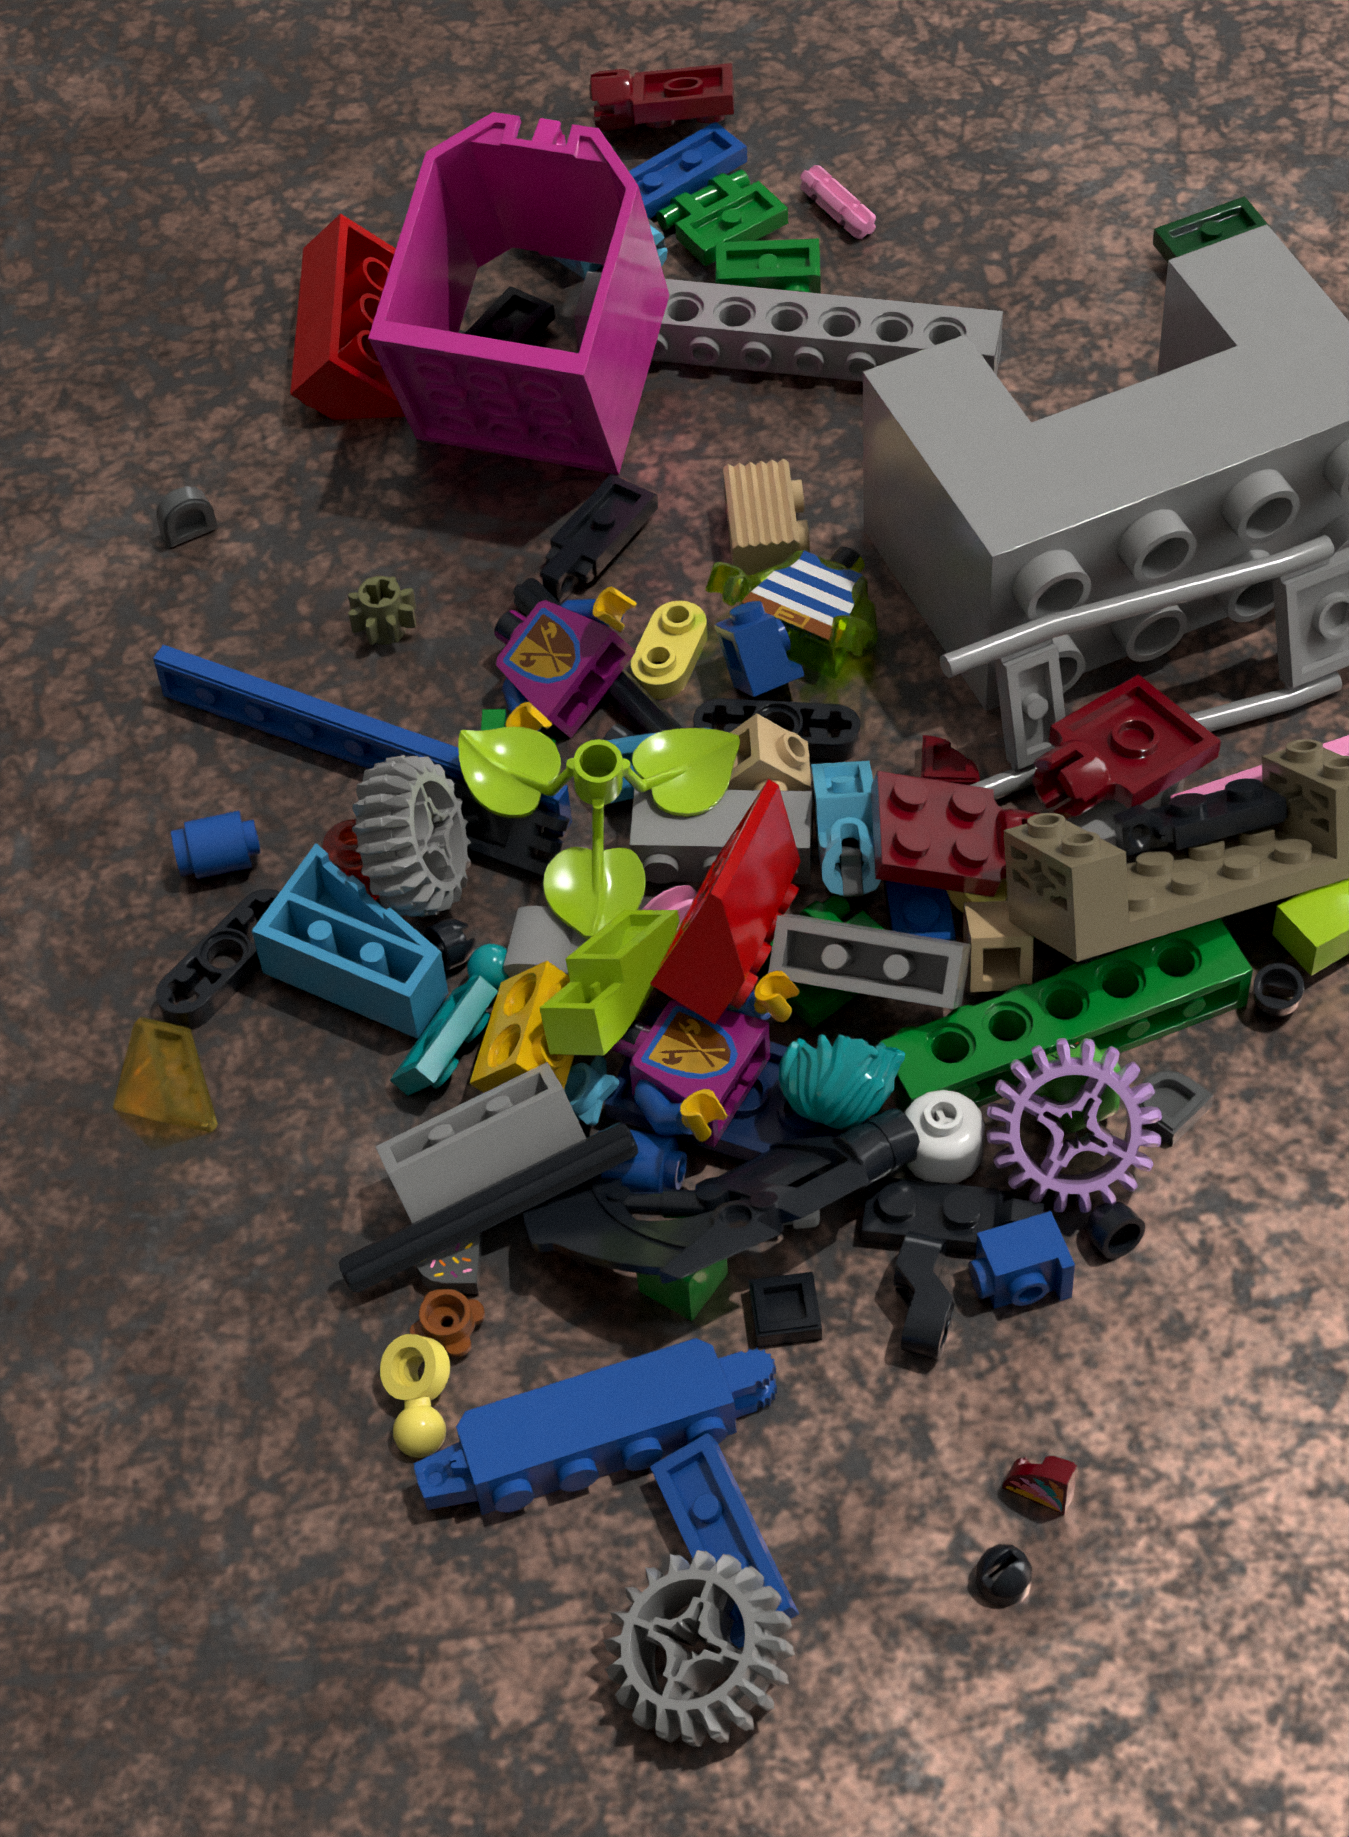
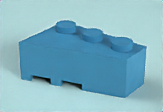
(349, 948)

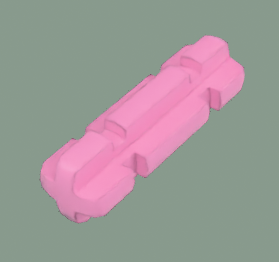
(838, 202)

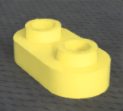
(676, 640)

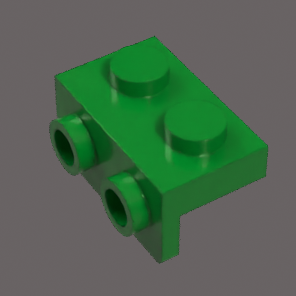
(770, 264)

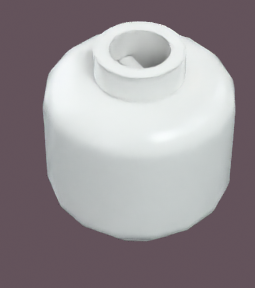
(949, 1136)

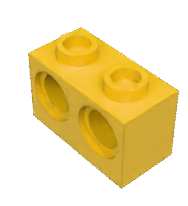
(515, 1030)

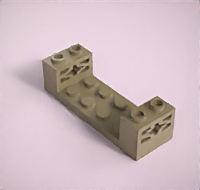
(1089, 902)

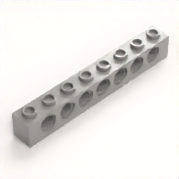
(801, 329)

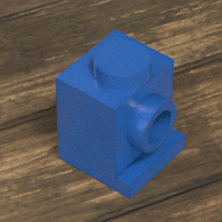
(756, 649)
(1022, 1262)

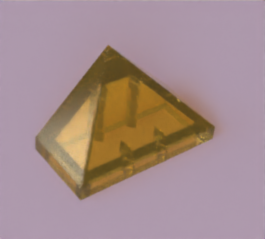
(164, 1077)

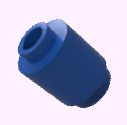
(215, 845)
(655, 1167)

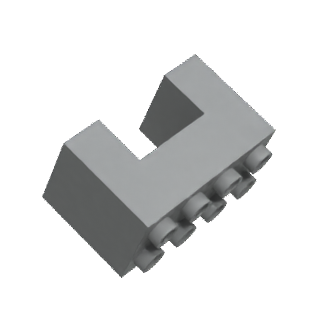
(1146, 486)

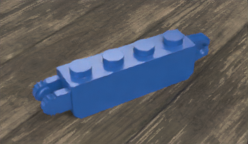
(595, 1426)

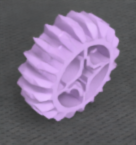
(1058, 1154)

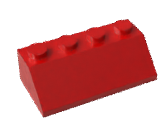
(336, 309)
(734, 913)

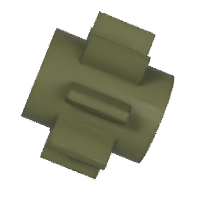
(382, 610)

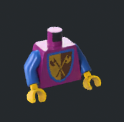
(562, 659)
(697, 1072)

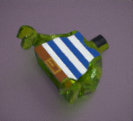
(815, 599)

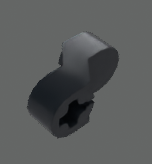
(924, 1295)

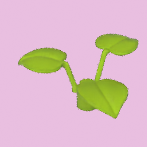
(584, 886)

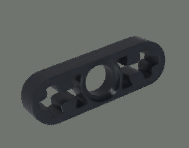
(816, 716)
(218, 984)

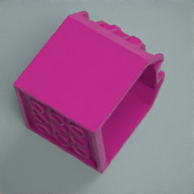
(539, 195)

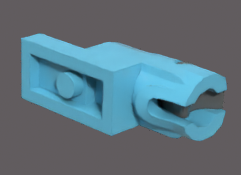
(845, 826)

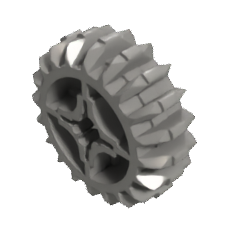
(411, 836)
(712, 1592)

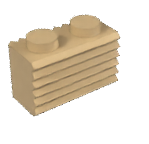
(762, 514)

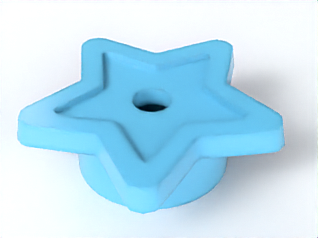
(588, 1089)

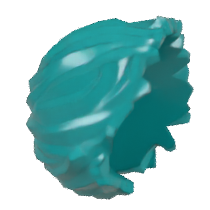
(838, 1082)

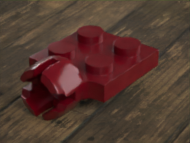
(661, 96)
(1121, 750)
(940, 833)

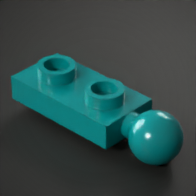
(458, 1020)

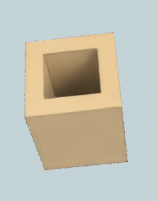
(999, 950)

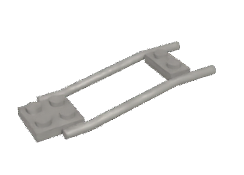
(1310, 634)

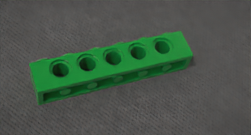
(1210, 983)

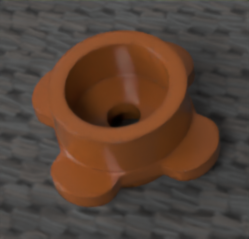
(449, 1305)

